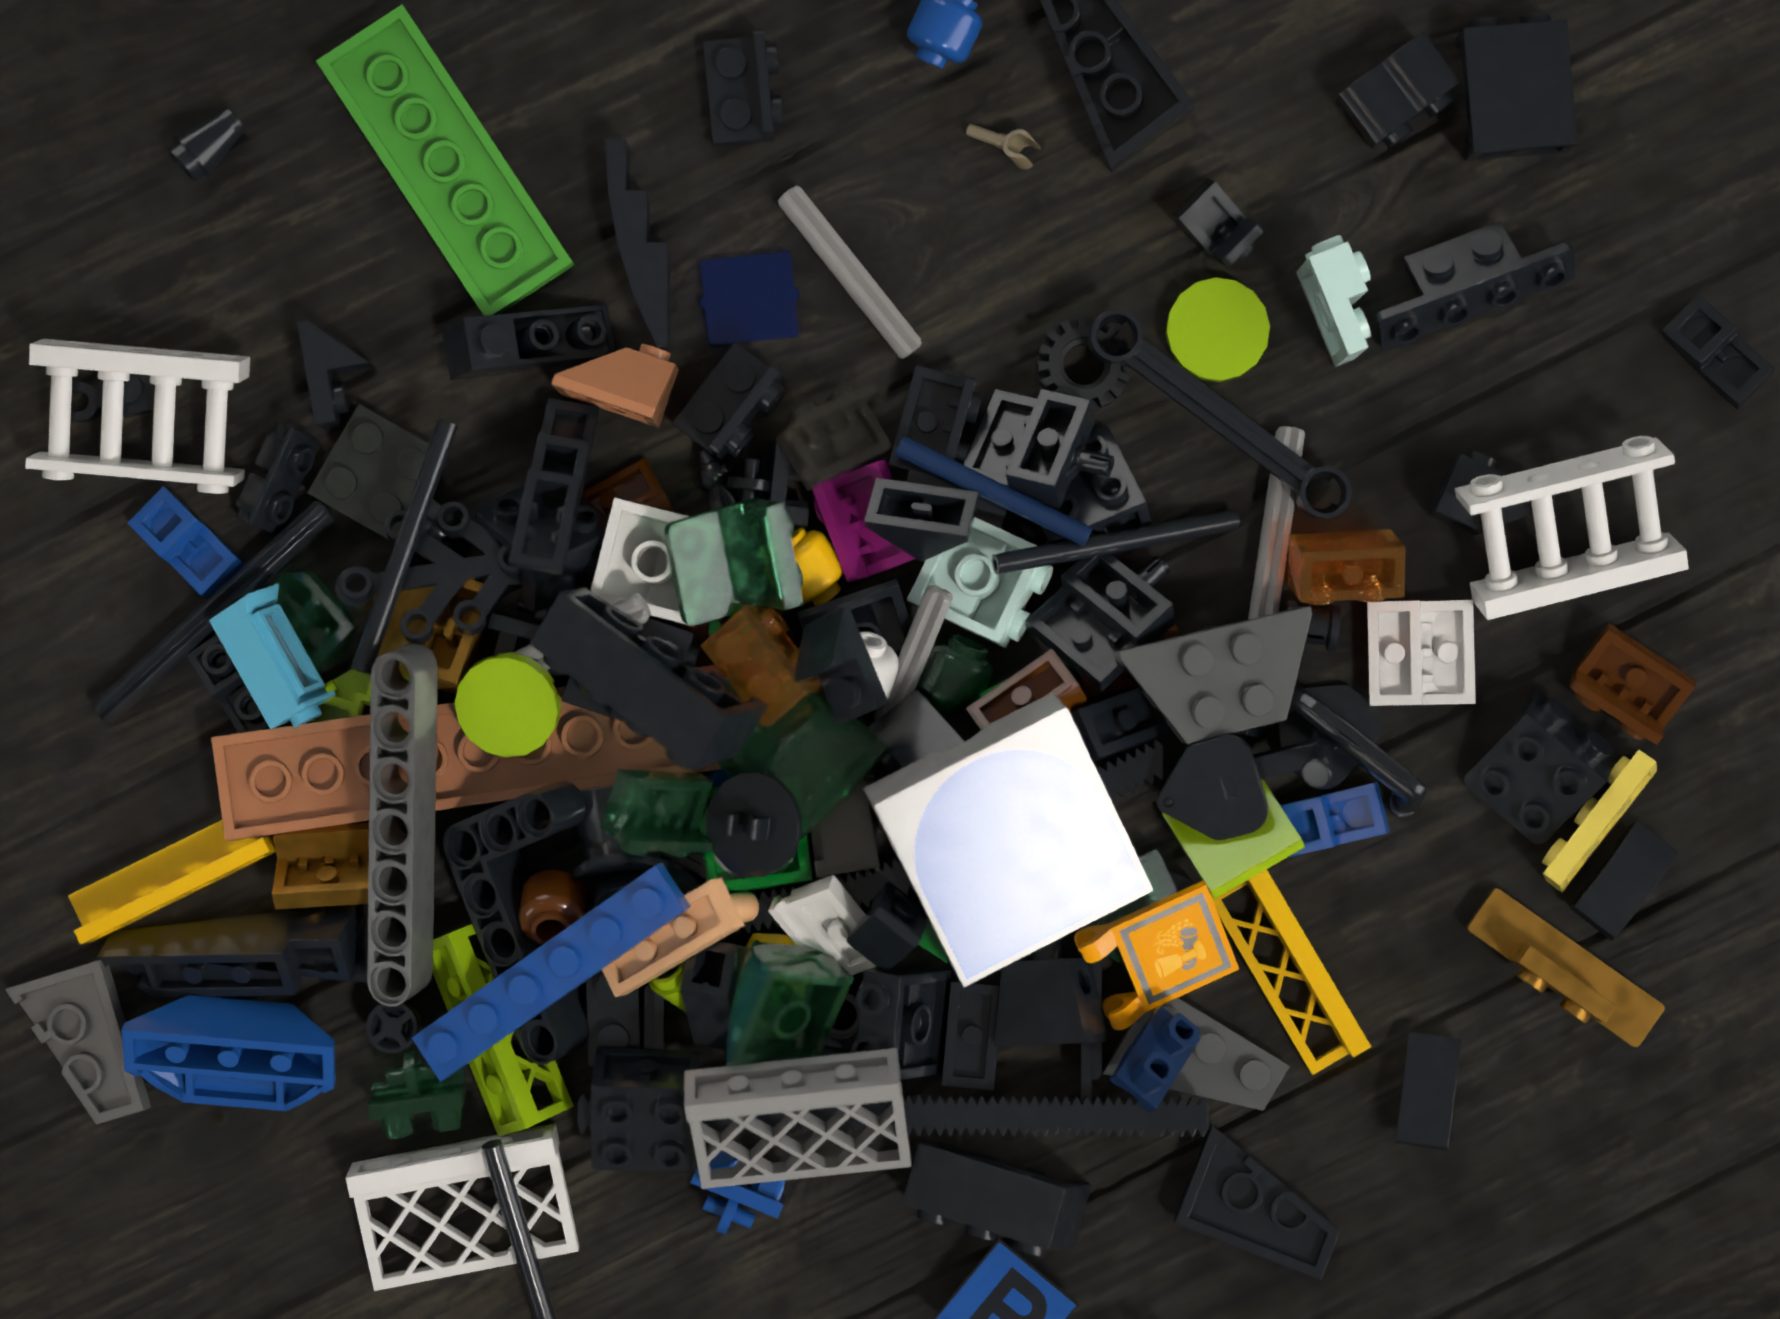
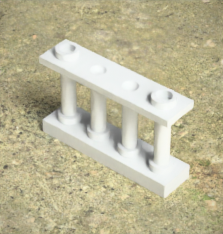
(166, 372)
(1603, 564)

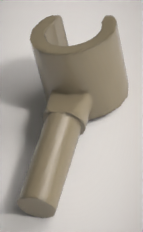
(1010, 143)

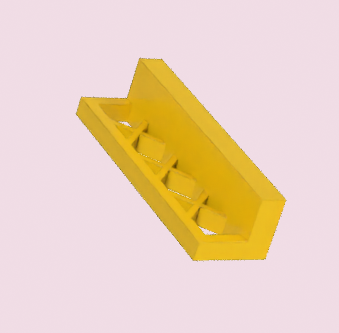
(163, 880)
(1310, 971)

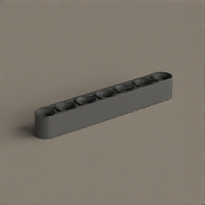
(415, 805)

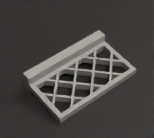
(794, 1089)

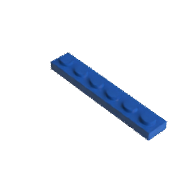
(551, 971)

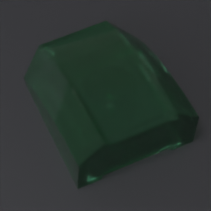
(784, 1003)

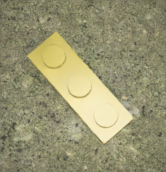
(1598, 819)

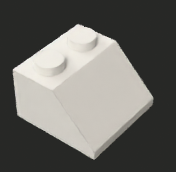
(637, 559)

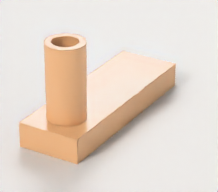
(710, 918)

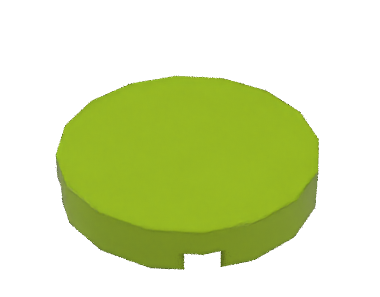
(1217, 329)
(508, 705)

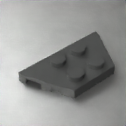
(1222, 675)

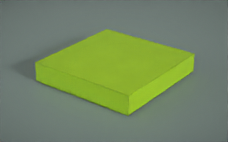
(1238, 859)

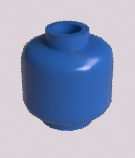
(944, 30)

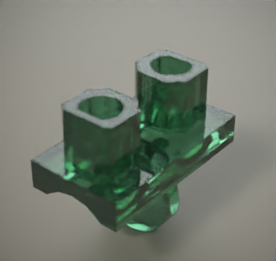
(415, 1091)

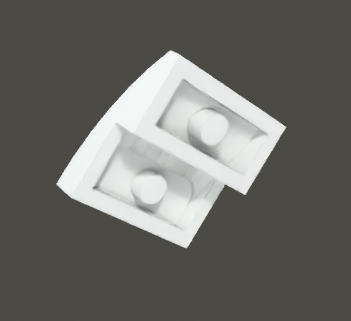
(1421, 652)

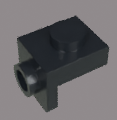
(1217, 224)

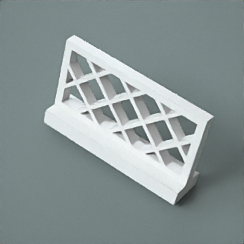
(442, 1167)

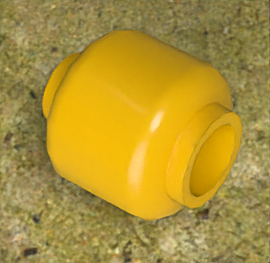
(818, 566)

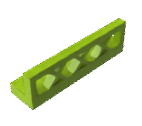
(497, 1069)

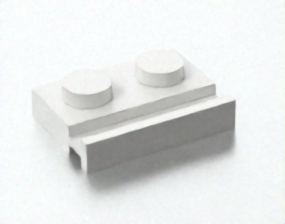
(822, 918)

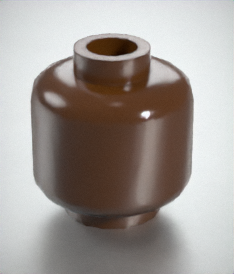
(551, 904)

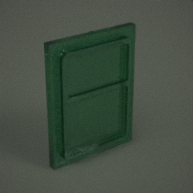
(810, 755)

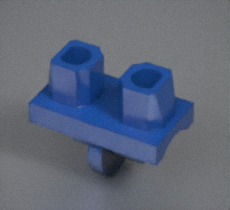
(760, 1196)

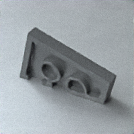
(83, 1026)

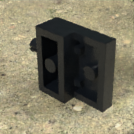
(1036, 444)
(1100, 612)

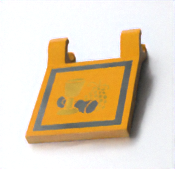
(1165, 949)

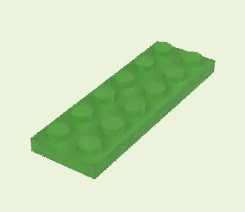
(445, 162)

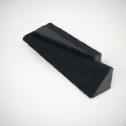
(238, 953)

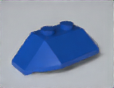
(231, 1053)

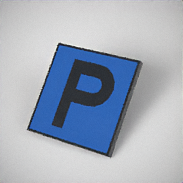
(1007, 1288)

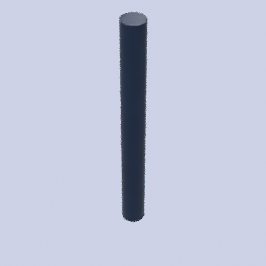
(993, 491)

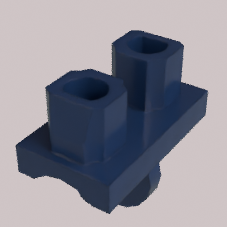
(1156, 1057)

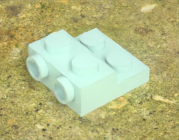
(1332, 283)
(981, 599)

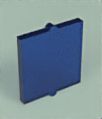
(749, 298)

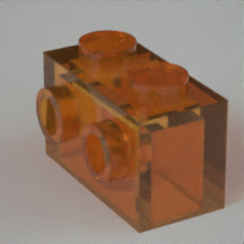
(1346, 566)

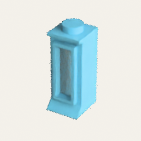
(271, 659)

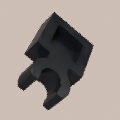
(136, 402)

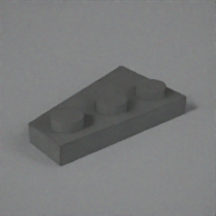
(1221, 1064)

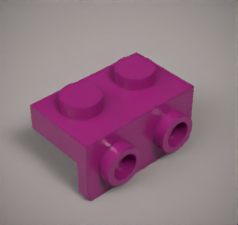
(843, 509)

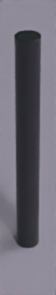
(517, 1229)

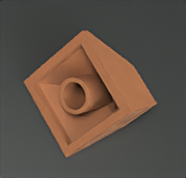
(623, 383)

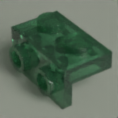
(658, 812)

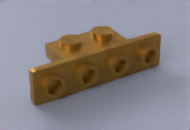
(1566, 968)

